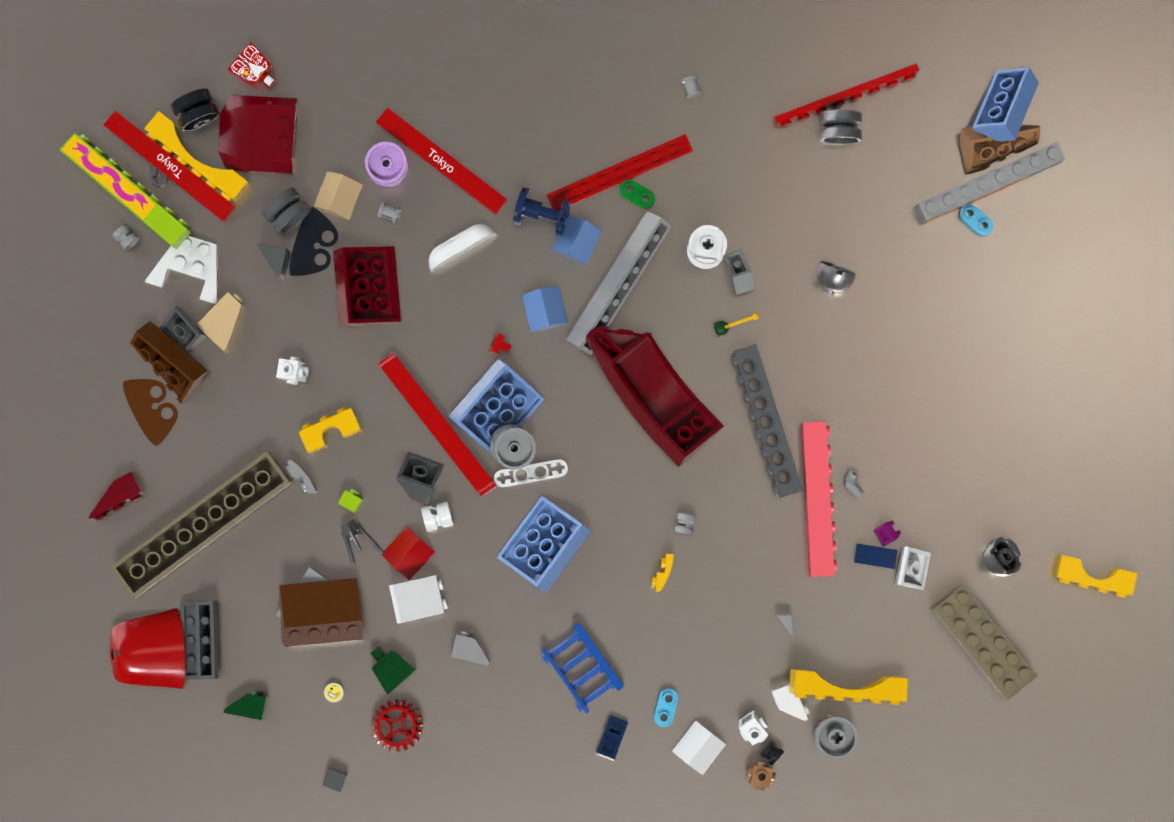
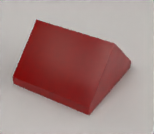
(408, 553)

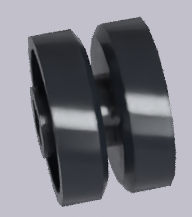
(195, 109)

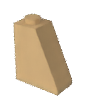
(223, 321)

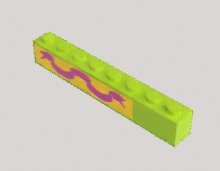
(125, 190)

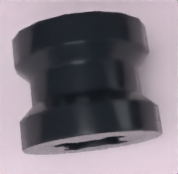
(772, 753)

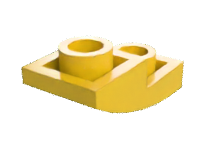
(660, 579)

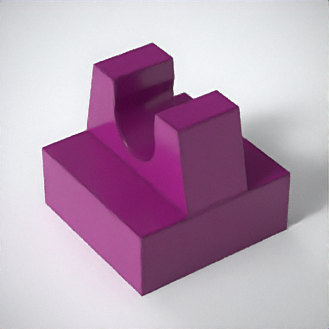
(886, 533)

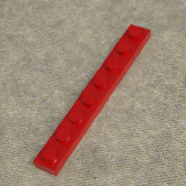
(854, 93)

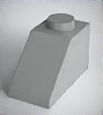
(739, 272)
(469, 649)

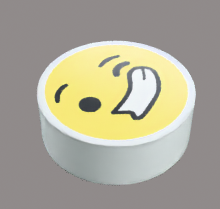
(334, 692)

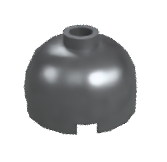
(834, 278)
(1002, 557)

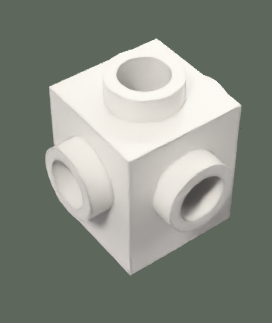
(292, 370)
(753, 728)

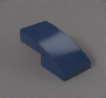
(876, 556)
(612, 738)

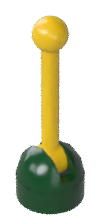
(722, 327)

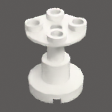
(709, 237)

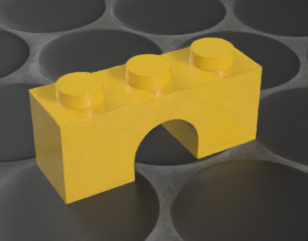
(314, 434)

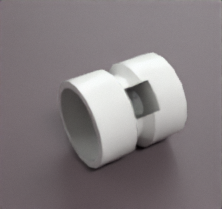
(437, 516)

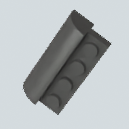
(200, 639)

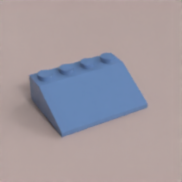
(496, 401)
(543, 544)

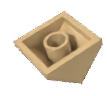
(338, 195)

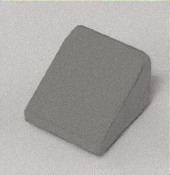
(787, 622)

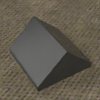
(277, 257)
(182, 329)

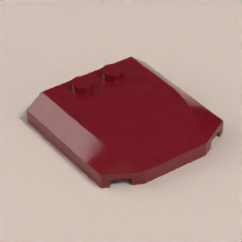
(258, 134)

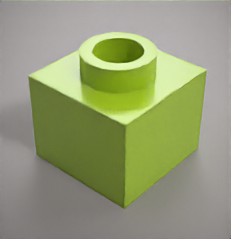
(351, 500)

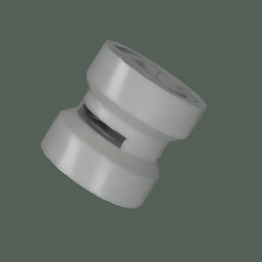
(125, 237)
(685, 519)

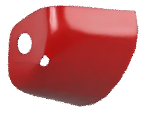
(149, 651)

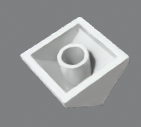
(912, 568)
(698, 747)

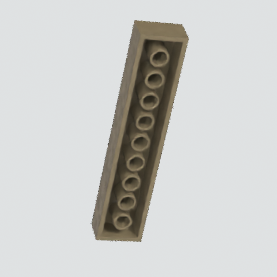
(201, 525)

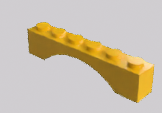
(166, 132)
(886, 688)

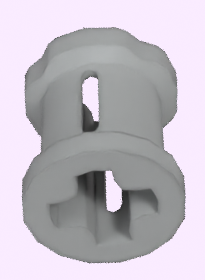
(691, 86)
(389, 212)

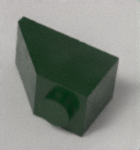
(250, 705)

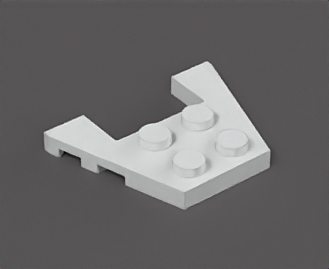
(194, 259)

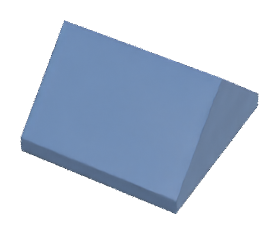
(577, 239)
(544, 308)

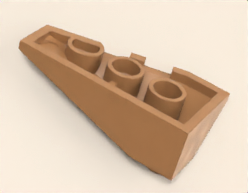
(981, 151)

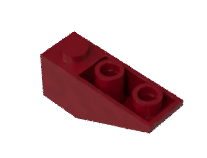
(119, 492)

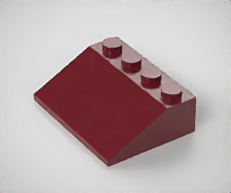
(366, 285)

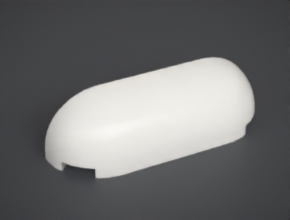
(459, 245)

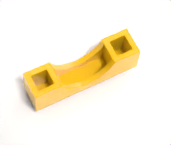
(1071, 570)

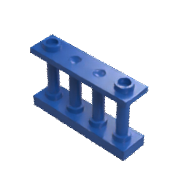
(600, 667)

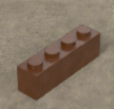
(168, 360)

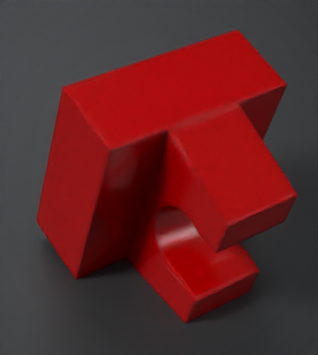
(498, 344)

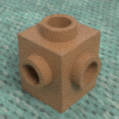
(761, 767)

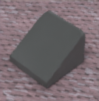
(334, 779)

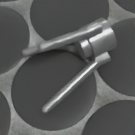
(350, 531)

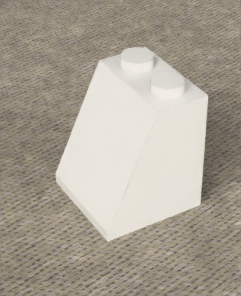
(418, 599)

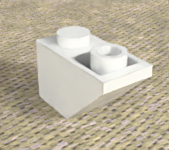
(789, 703)

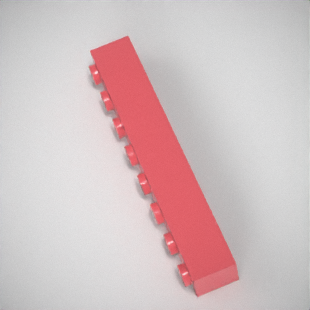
(818, 499)

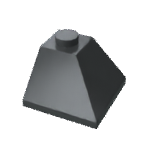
(419, 477)

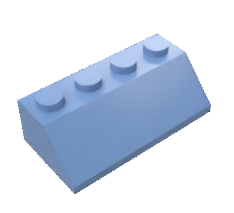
(1006, 104)

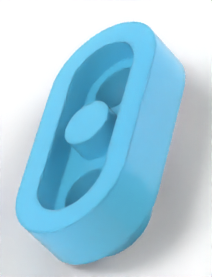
(974, 222)
(666, 707)

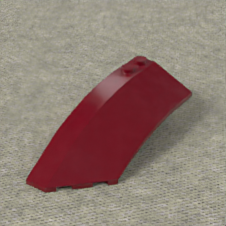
(654, 392)

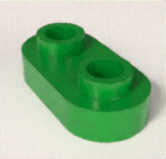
(636, 195)

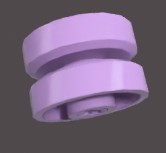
(390, 175)

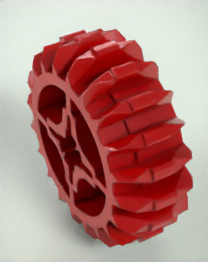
(388, 740)

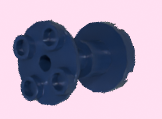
(534, 209)

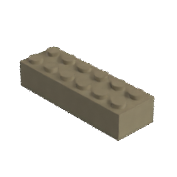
(984, 642)

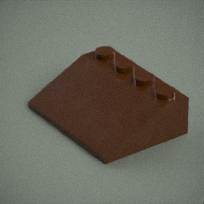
(320, 612)

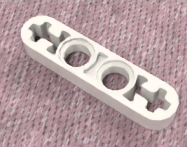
(531, 477)

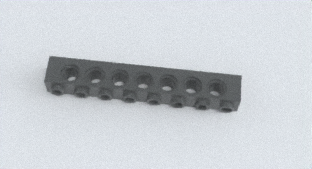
(752, 355)

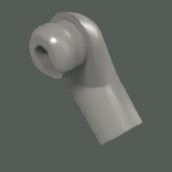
(850, 483)

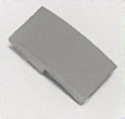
(297, 472)

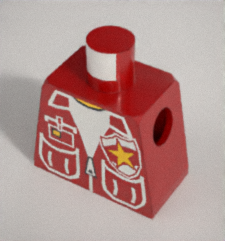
(252, 67)

